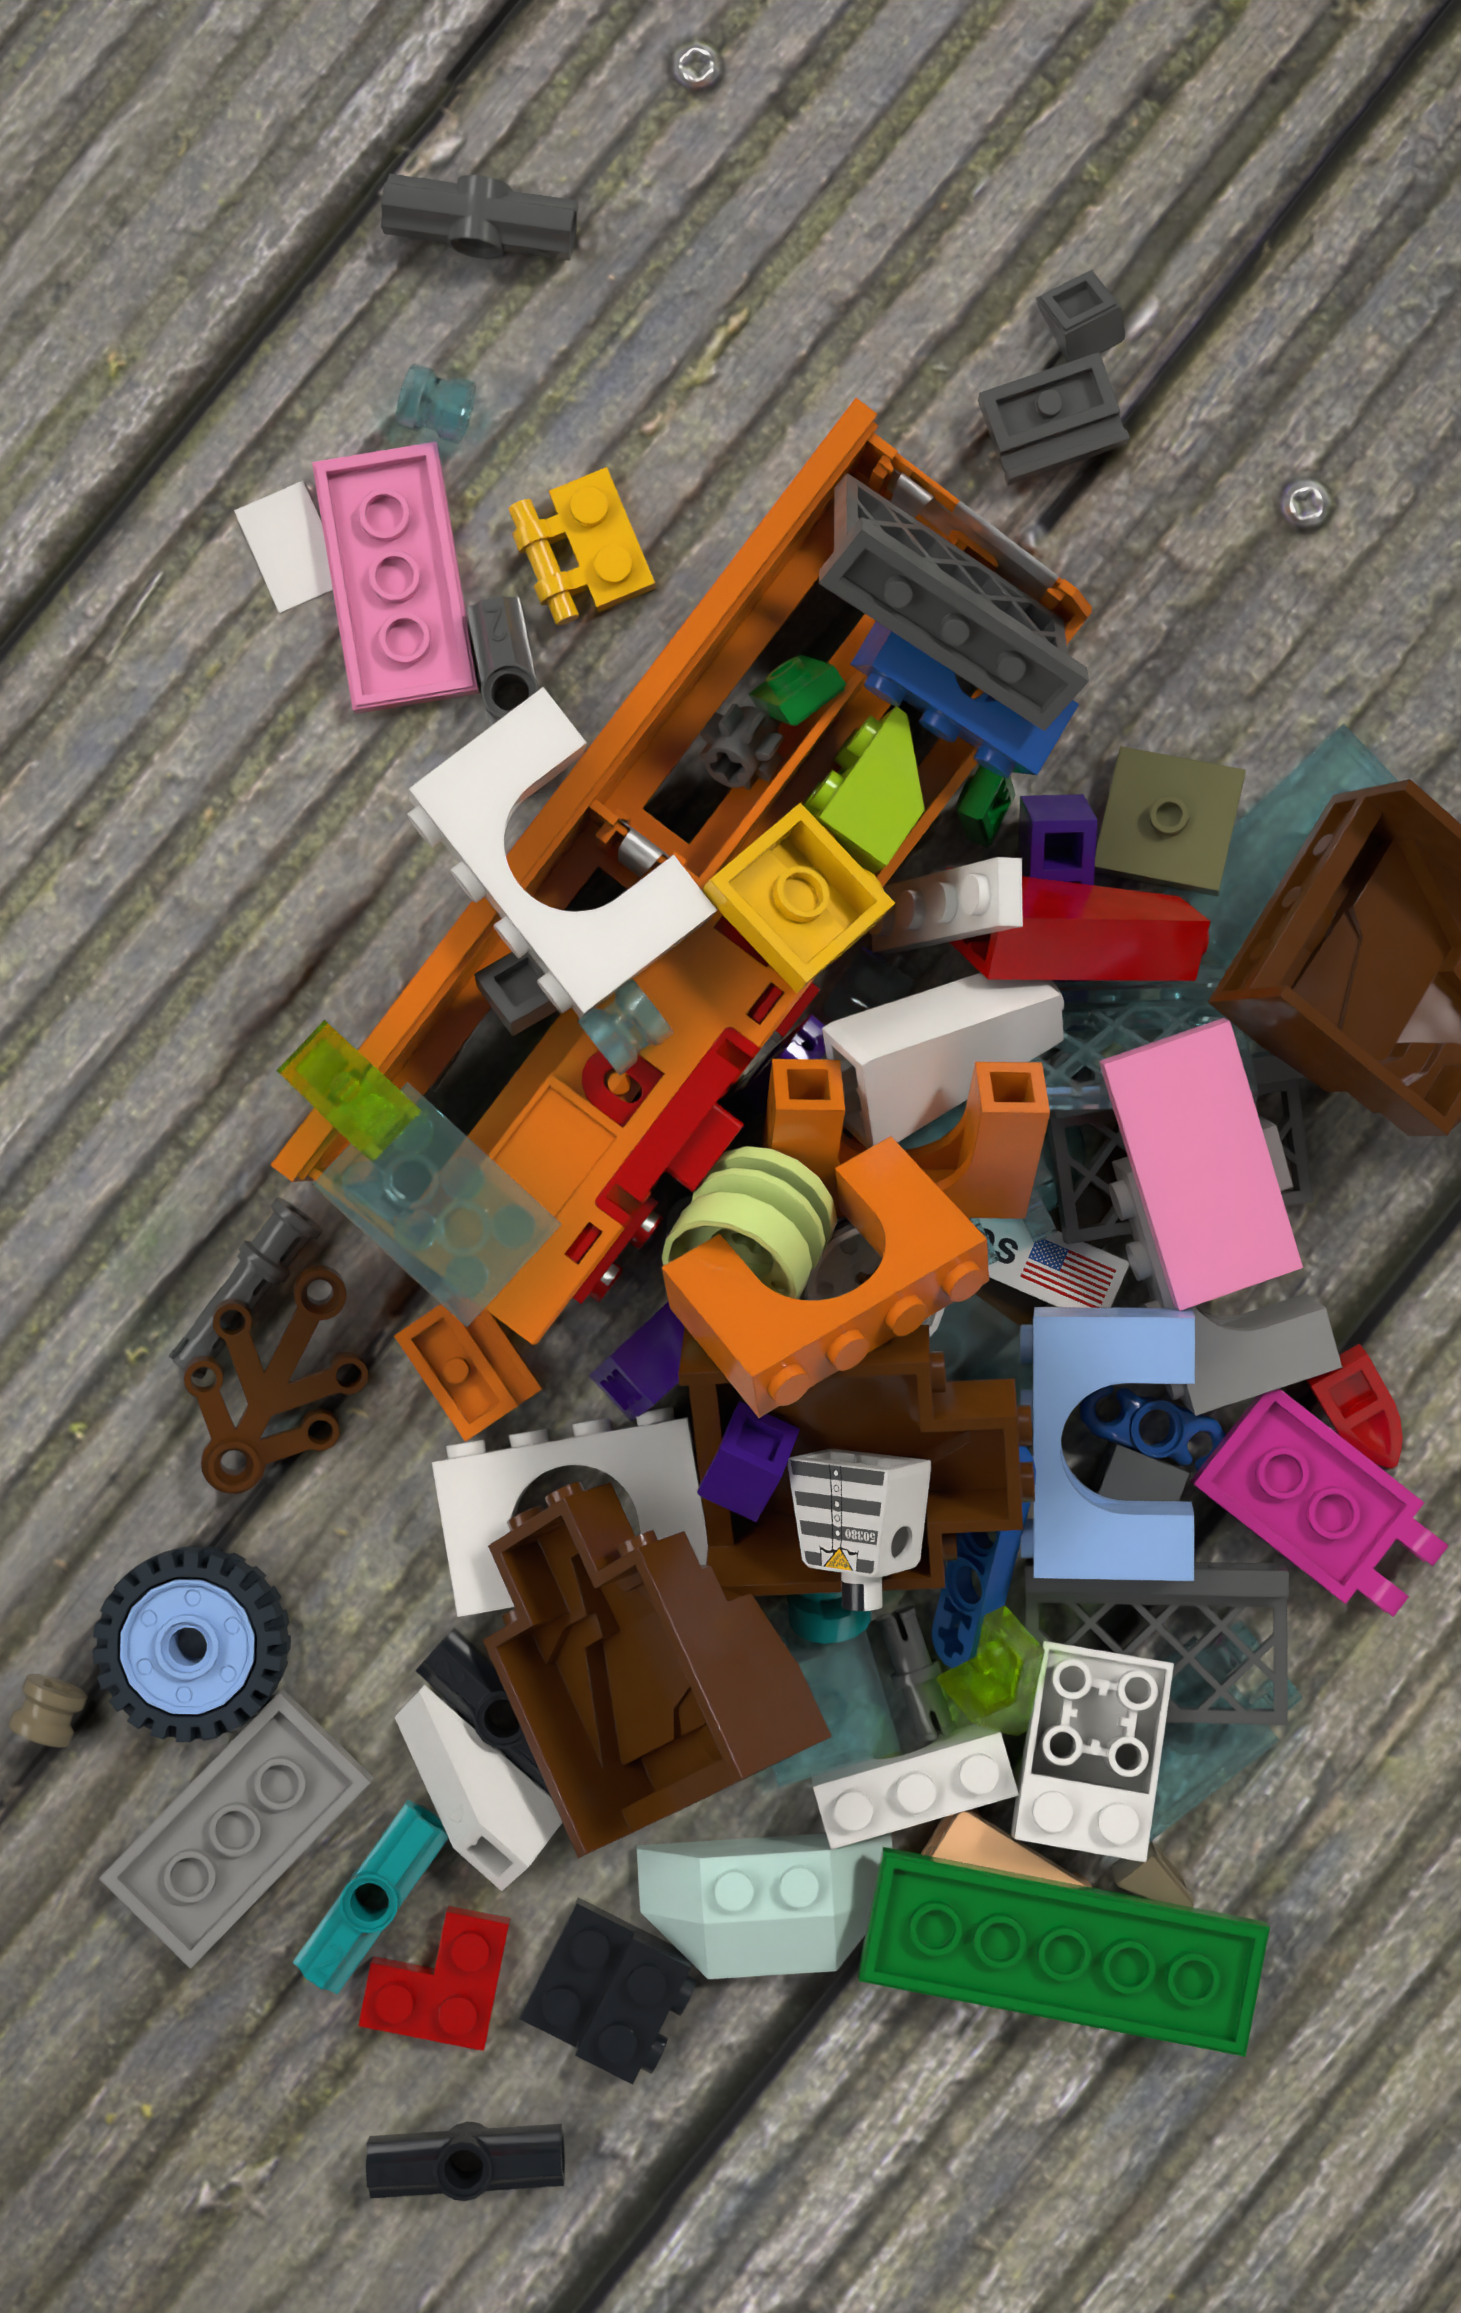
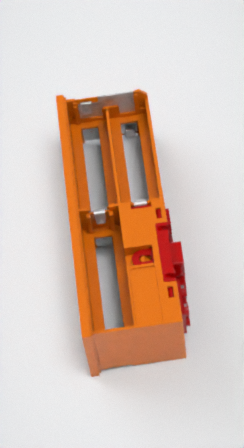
(566, 1114)

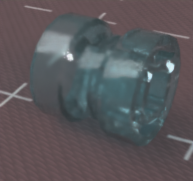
(435, 403)
(626, 1027)

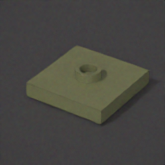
(1169, 821)

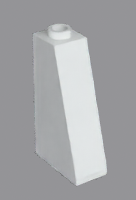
(919, 1052)

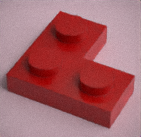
(447, 2001)

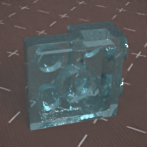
(851, 1703)

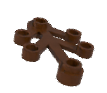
(271, 1390)

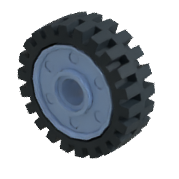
(143, 1653)

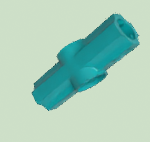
(351, 1927)

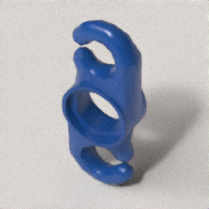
(1125, 1427)

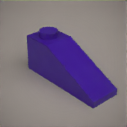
(1057, 838)

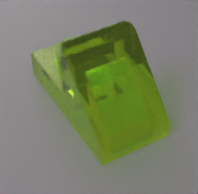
(348, 1091)
(1002, 1680)

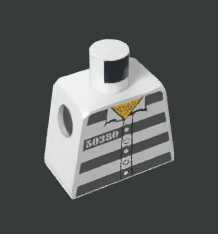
(859, 1517)

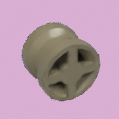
(47, 1710)

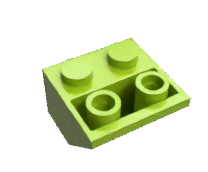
(875, 792)

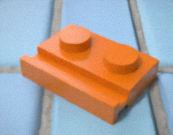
(468, 1369)

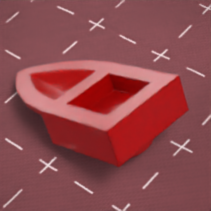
(1361, 1407)

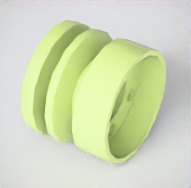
(766, 1210)

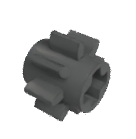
(741, 746)

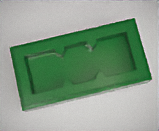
(797, 689)
(984, 805)

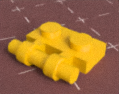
(600, 539)

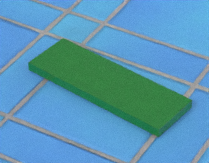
(1063, 1951)

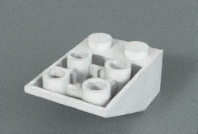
(1093, 1752)

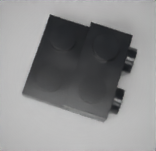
(609, 1991)

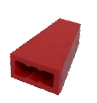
(1093, 935)

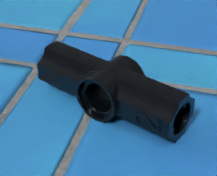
(471, 1685)
(423, 2166)

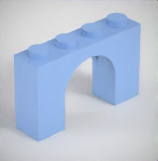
(1072, 1526)

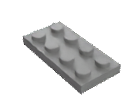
(236, 1828)

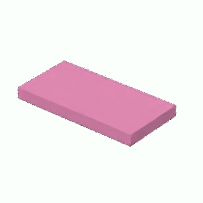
(395, 577)
(1201, 1164)

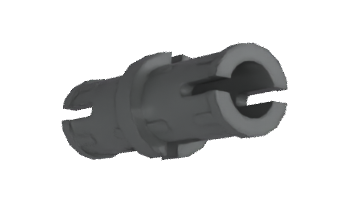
(916, 1674)

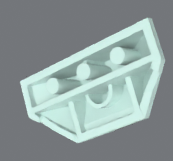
(760, 1901)

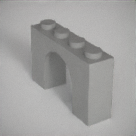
(1239, 1352)

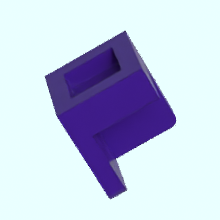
(748, 1462)

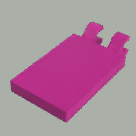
(1315, 1499)

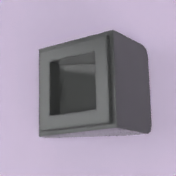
(1082, 316)

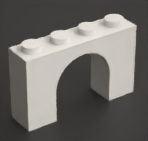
(468, 809)
(484, 1488)

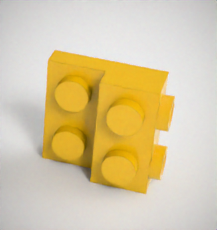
(798, 897)

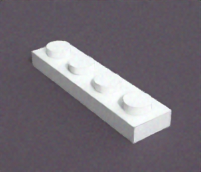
(951, 906)

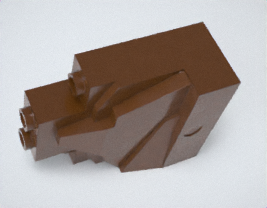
(1363, 959)
(884, 1406)
(637, 1669)

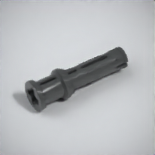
(260, 1265)

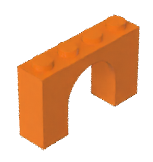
(980, 1165)
(784, 1345)

